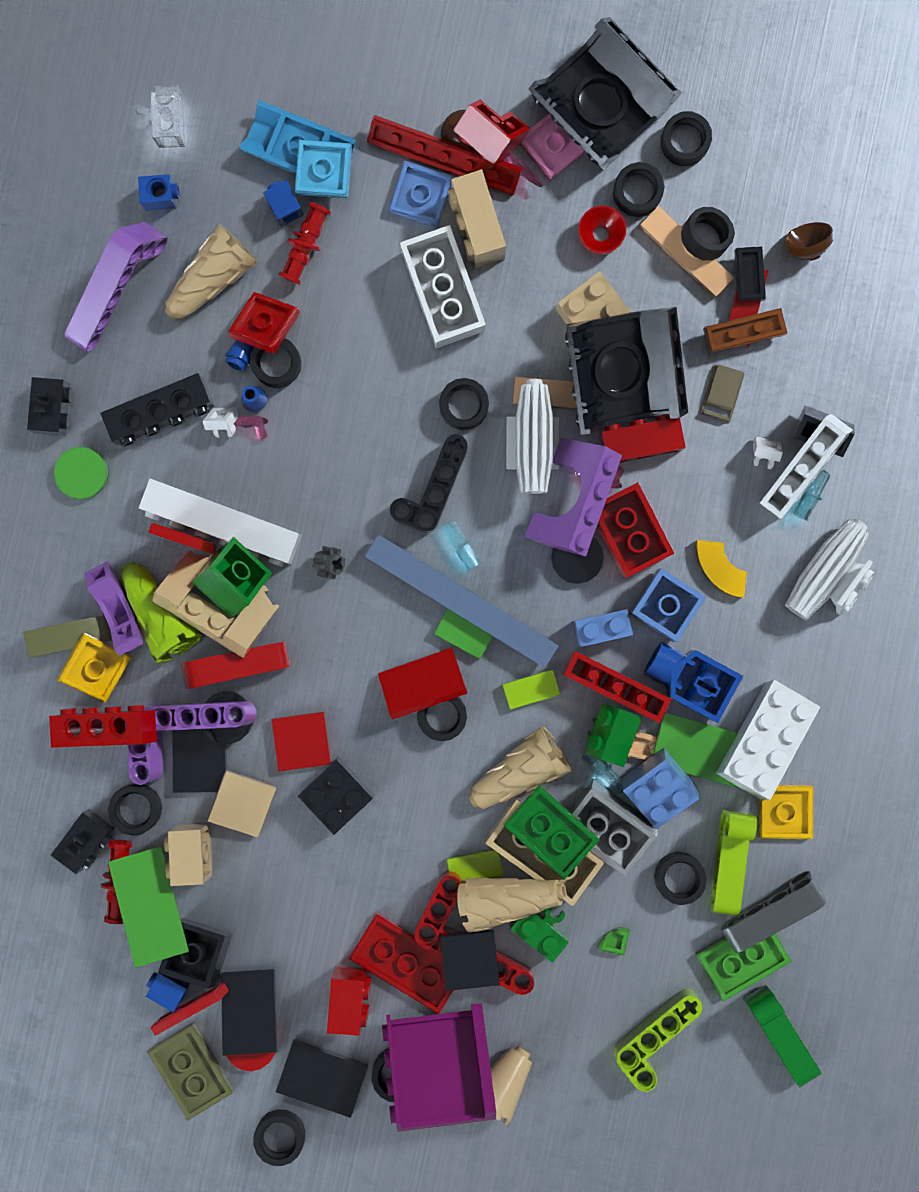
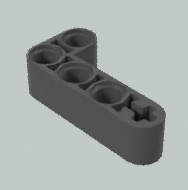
(775, 913)

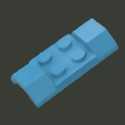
(277, 133)

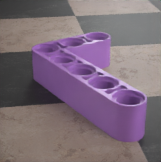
(109, 280)
(179, 720)

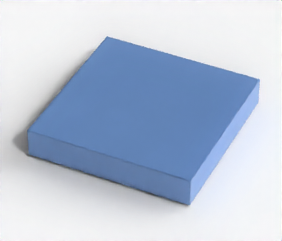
(421, 194)

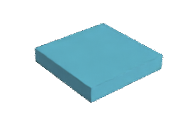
(323, 169)

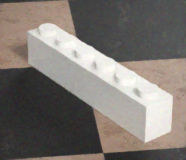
(219, 521)

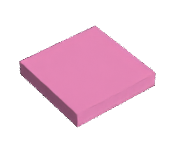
(551, 147)

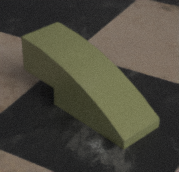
(65, 635)

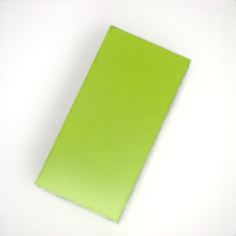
(531, 689)
(476, 865)

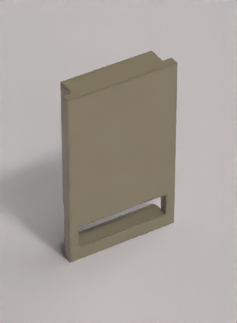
(723, 391)

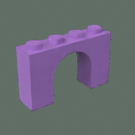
(576, 528)

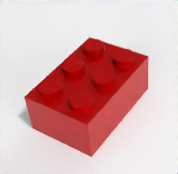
(632, 531)

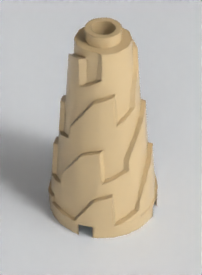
(216, 266)
(523, 769)
(504, 900)

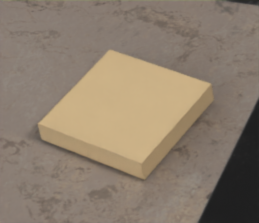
(241, 803)

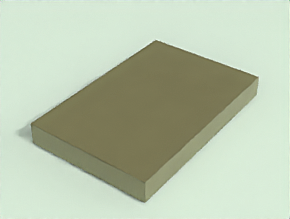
(190, 1071)

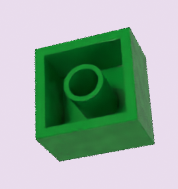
(232, 577)

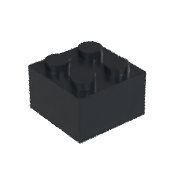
(336, 796)
(205, 955)

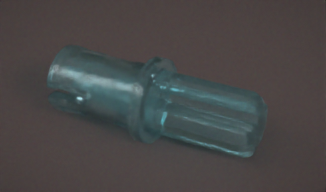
(811, 496)
(460, 545)
(604, 773)

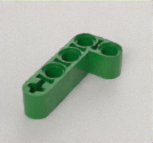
(782, 1035)

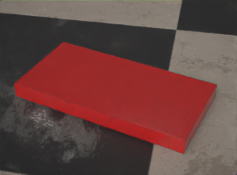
(401, 962)

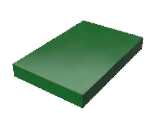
(551, 832)

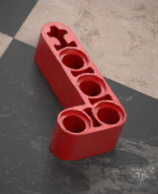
(232, 666)

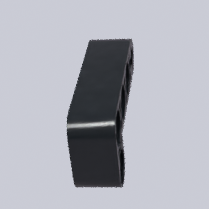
(435, 482)

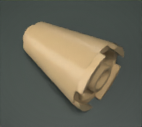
(508, 1080)

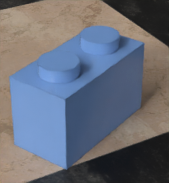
(602, 628)

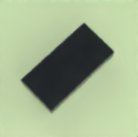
(750, 274)

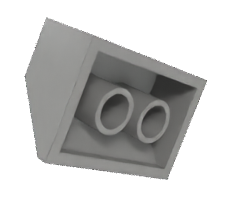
(621, 828)

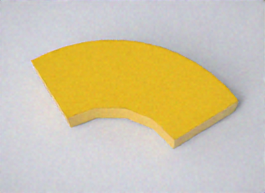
(719, 569)

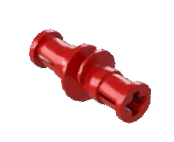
(305, 243)
(118, 849)

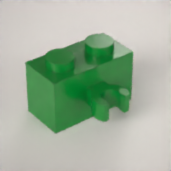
(612, 734)
(541, 933)

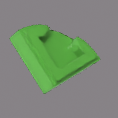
(615, 941)

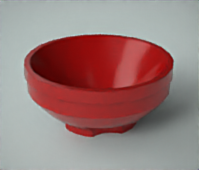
(603, 217)

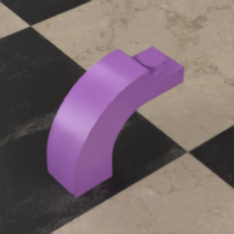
(113, 601)

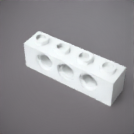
(806, 466)

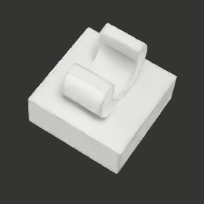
(221, 419)
(767, 449)

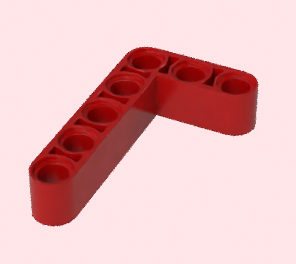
(437, 923)

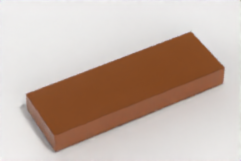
(745, 330)

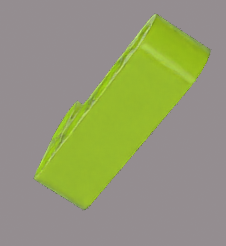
(731, 859)
(661, 1033)

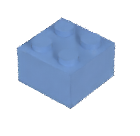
(667, 605)
(660, 788)

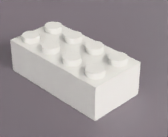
(442, 286)
(768, 740)

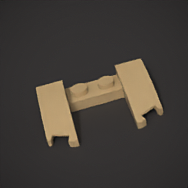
(237, 634)

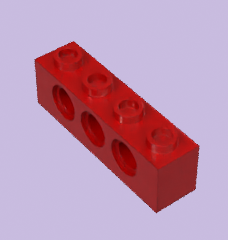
(616, 686)
(86, 729)

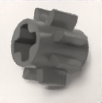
(329, 562)

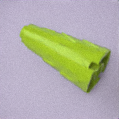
(161, 629)

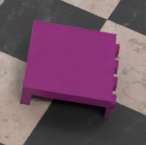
(439, 1070)

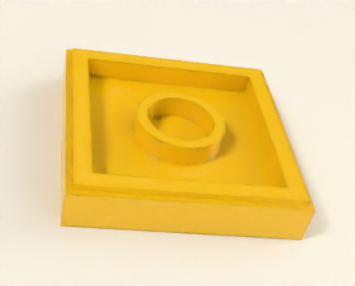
(93, 668)
(787, 813)

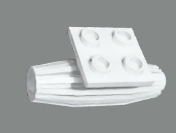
(532, 438)
(833, 573)

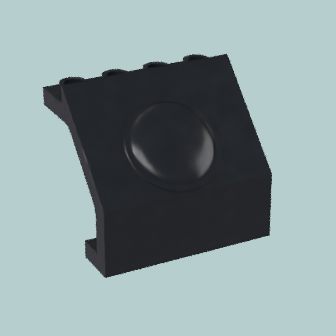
(606, 94)
(626, 368)

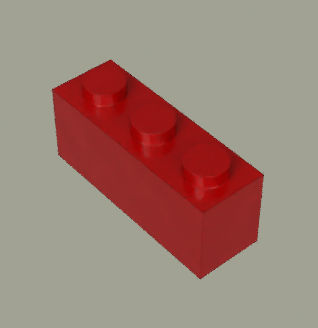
(644, 439)

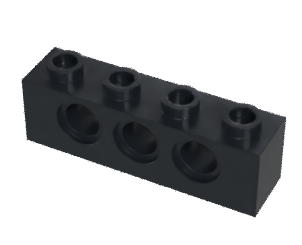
(118, 417)

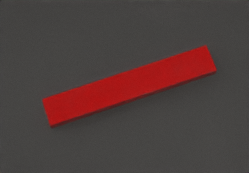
(441, 154)

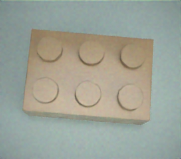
(476, 219)

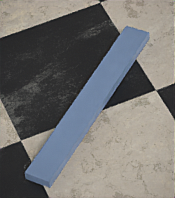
(461, 601)

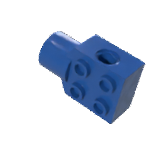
(694, 680)

